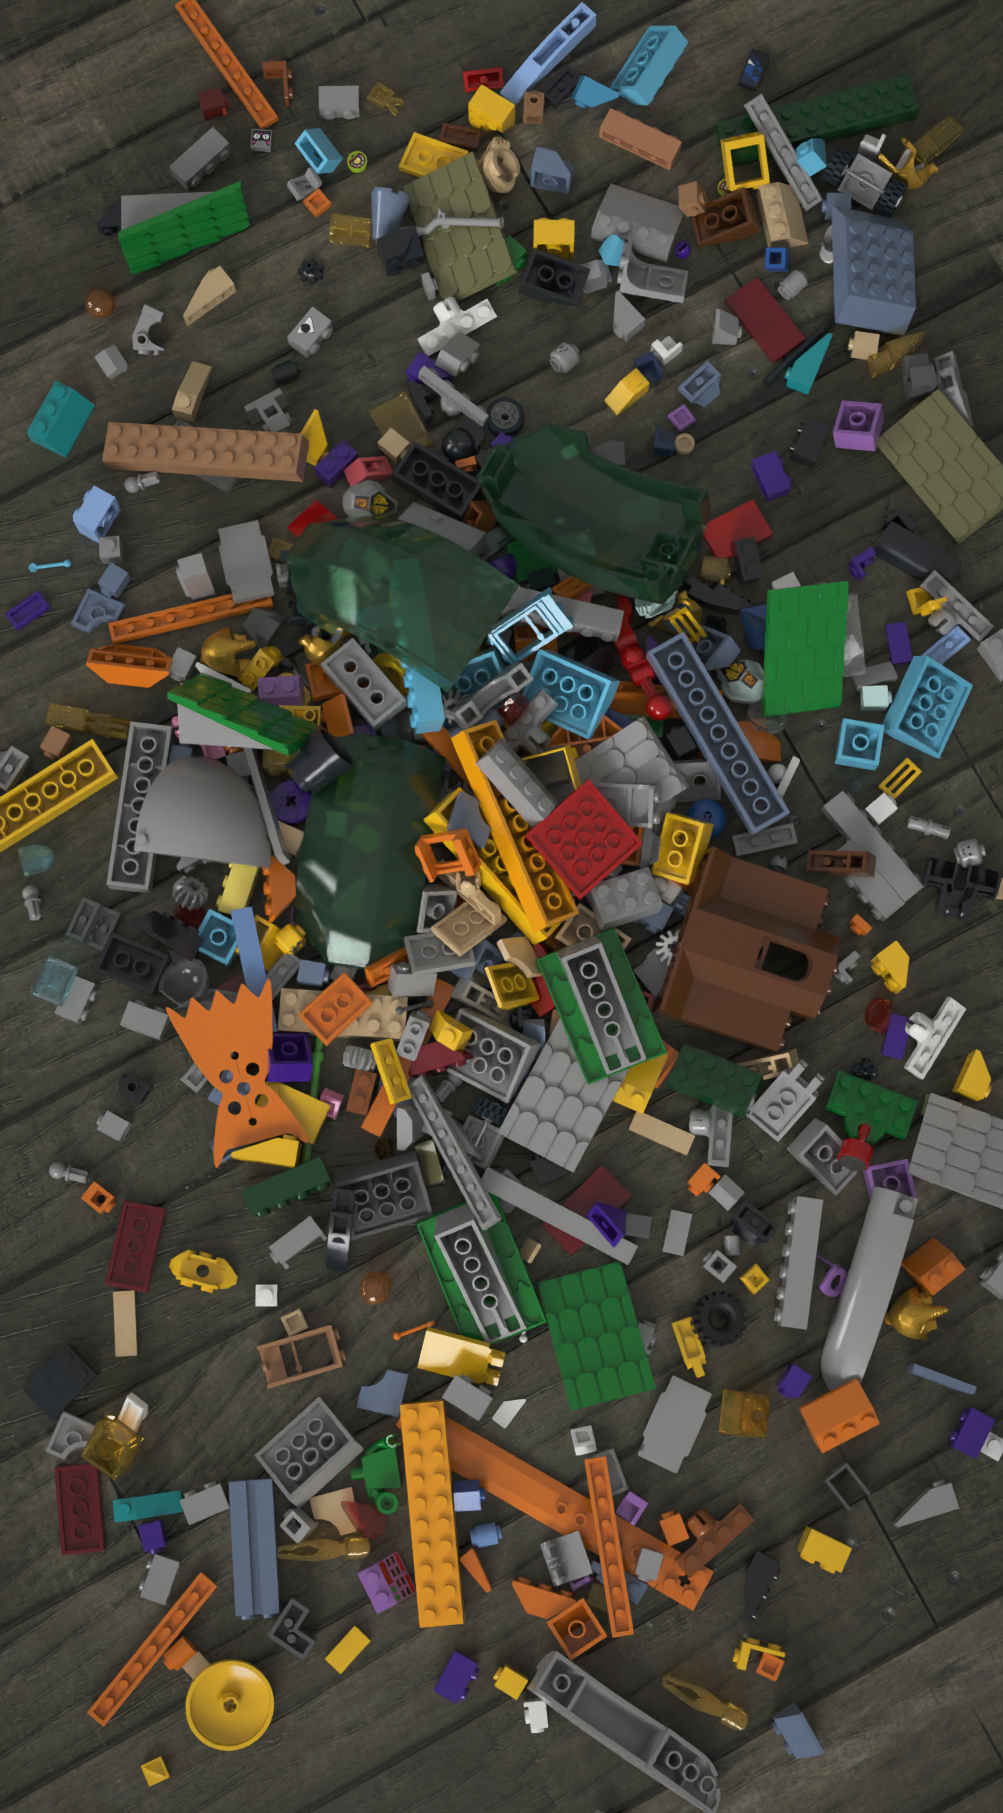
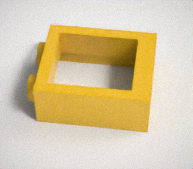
(738, 142)

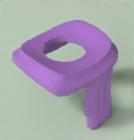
(836, 1269)

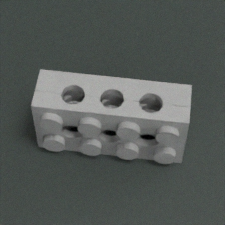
(366, 671)

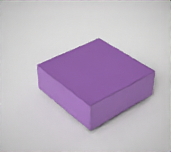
(681, 418)

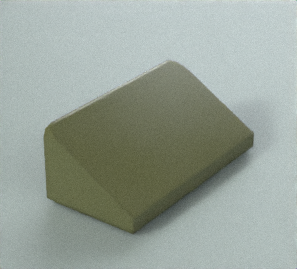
(429, 1162)

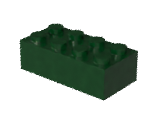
(715, 1081)
(287, 1186)

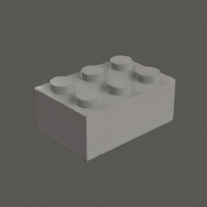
(624, 899)

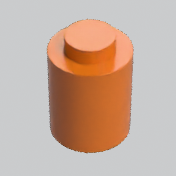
(179, 1654)

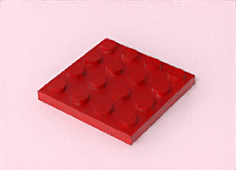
(583, 839)

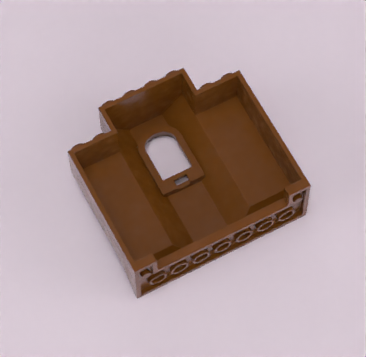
(715, 966)

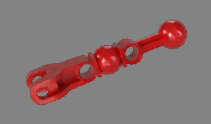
(635, 661)

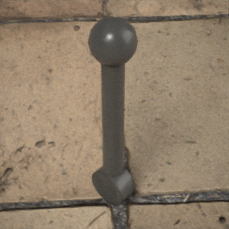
(428, 1003)

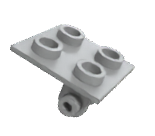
(566, 1558)

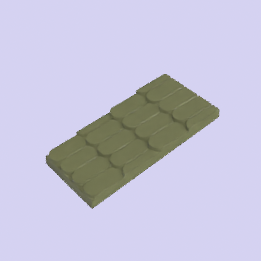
(460, 256)
(946, 465)

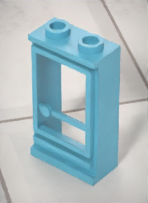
(551, 613)

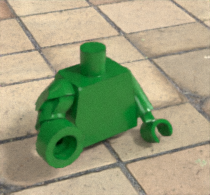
(380, 1471)

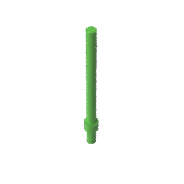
(317, 1057)

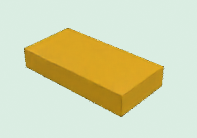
(347, 1649)

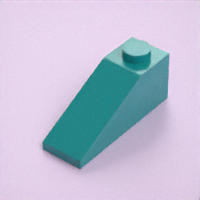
(807, 366)
(147, 1506)

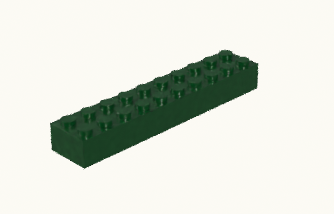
(831, 115)

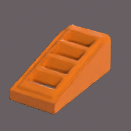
(474, 1566)

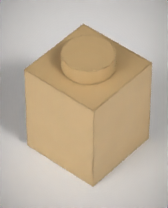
(863, 345)
(393, 445)

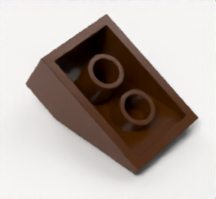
(727, 219)

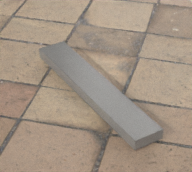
(783, 152)

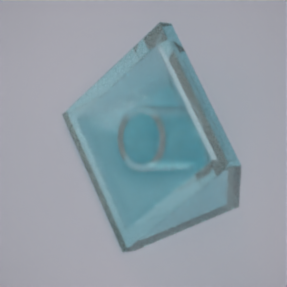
(54, 981)

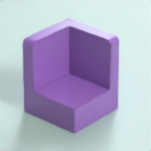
(631, 1507)

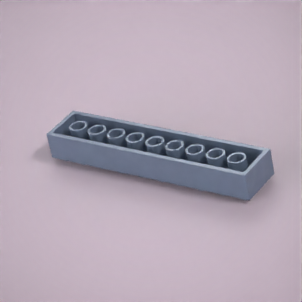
(717, 734)

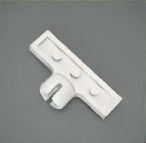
(453, 321)
(931, 1035)

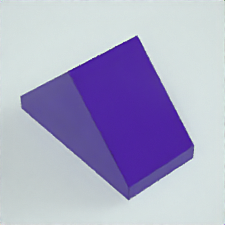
(609, 1221)

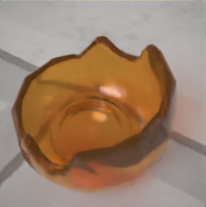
(100, 303)

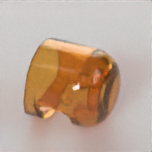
(375, 1288)

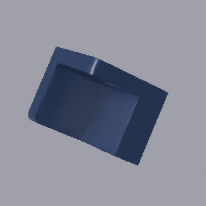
(649, 367)
(664, 442)

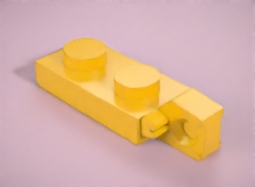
(689, 1346)

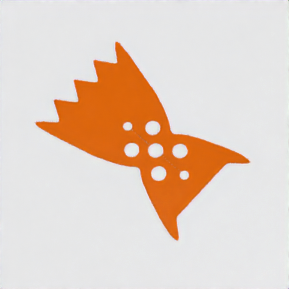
(249, 1032)

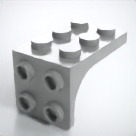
(650, 279)
(633, 802)

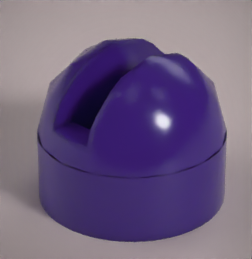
(685, 253)

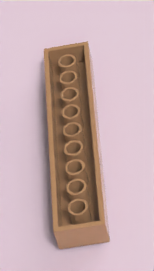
(206, 451)

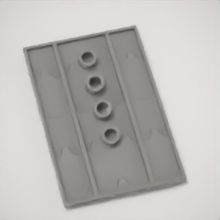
(628, 758)
(556, 1107)
(960, 1150)

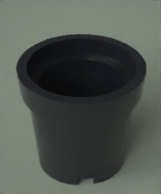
(319, 761)

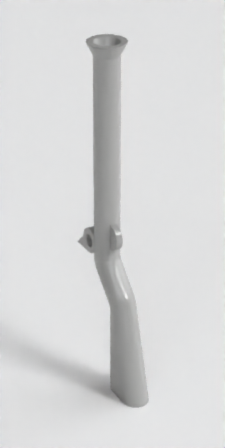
(446, 221)

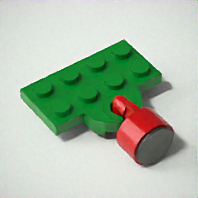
(868, 1115)

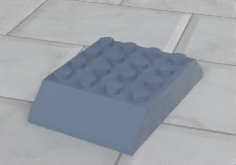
(872, 271)

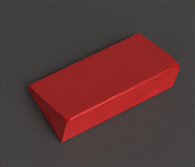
(489, 77)

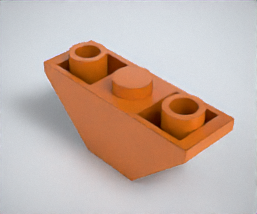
(279, 888)
(541, 1599)

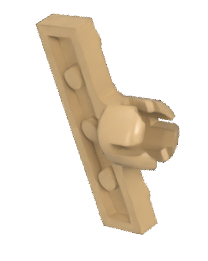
(470, 891)

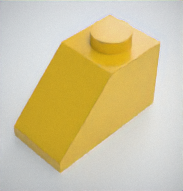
(627, 392)
(450, 1031)

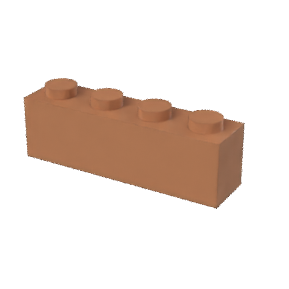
(640, 138)

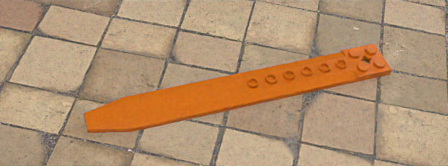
(562, 1508)

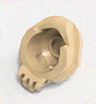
(499, 174)

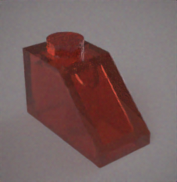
(365, 1518)

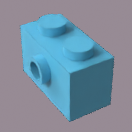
(318, 151)

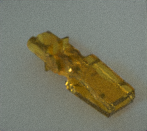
(83, 721)
(352, 1549)
(728, 1713)

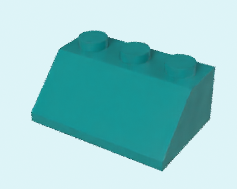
(60, 419)

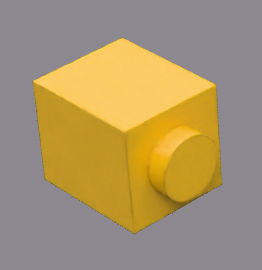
(510, 1681)

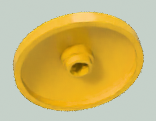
(229, 1704)

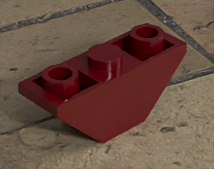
(437, 1057)

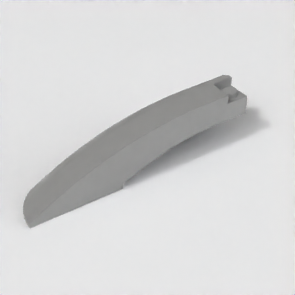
(867, 1287)
(627, 1731)

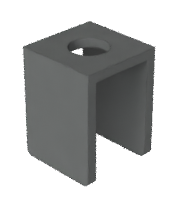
(843, 1465)

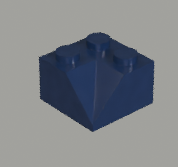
(754, 624)

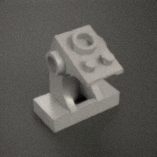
(148, 318)
(266, 406)

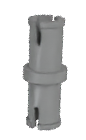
(928, 827)

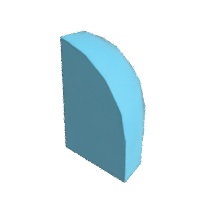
(612, 250)

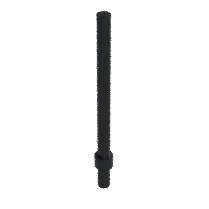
(800, 350)

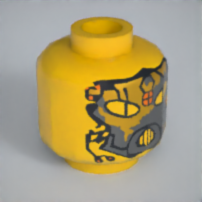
(290, 939)

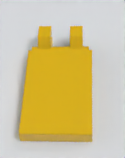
(427, 155)
(457, 1354)

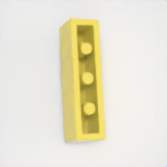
(238, 888)

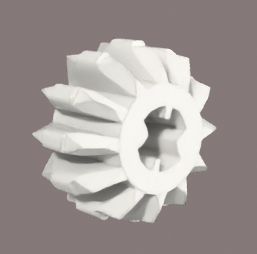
(665, 944)

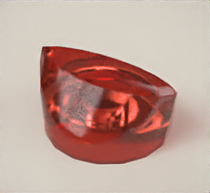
(193, 918)
(879, 1014)

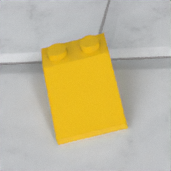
(681, 847)
(511, 986)
(640, 1084)
(306, 1109)
(276, 1152)

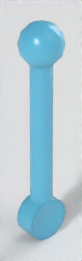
(33, 567)

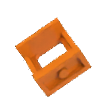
(464, 847)

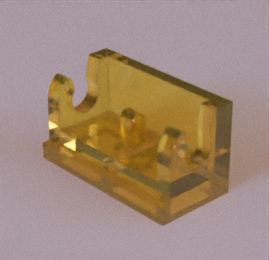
(350, 230)

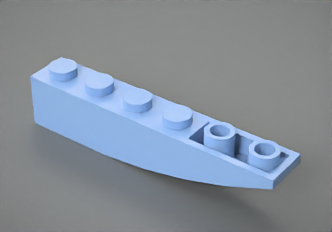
(550, 52)

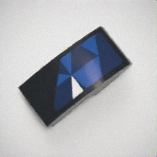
(753, 69)

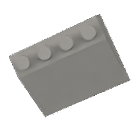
(647, 219)
(498, 1053)
(309, 1452)

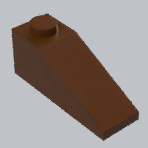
(842, 863)

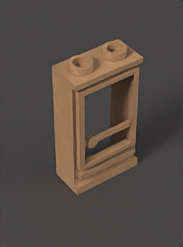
(273, 1361)

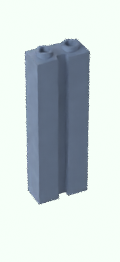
(254, 1548)

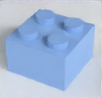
(96, 513)

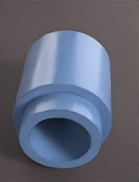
(485, 1535)

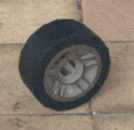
(511, 410)

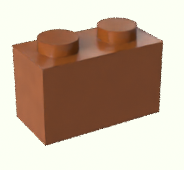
(361, 1092)

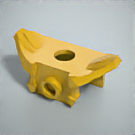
(220, 1272)

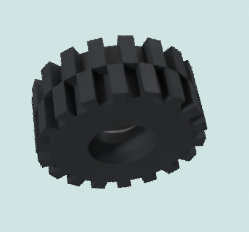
(733, 1314)

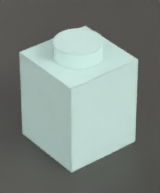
(875, 698)

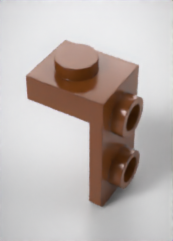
(279, 69)

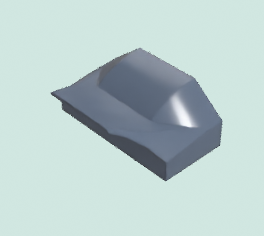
(702, 385)

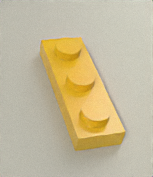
(391, 1071)

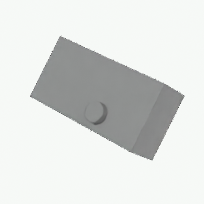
(454, 530)

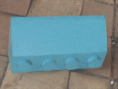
(649, 64)

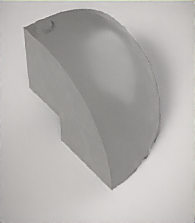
(203, 814)

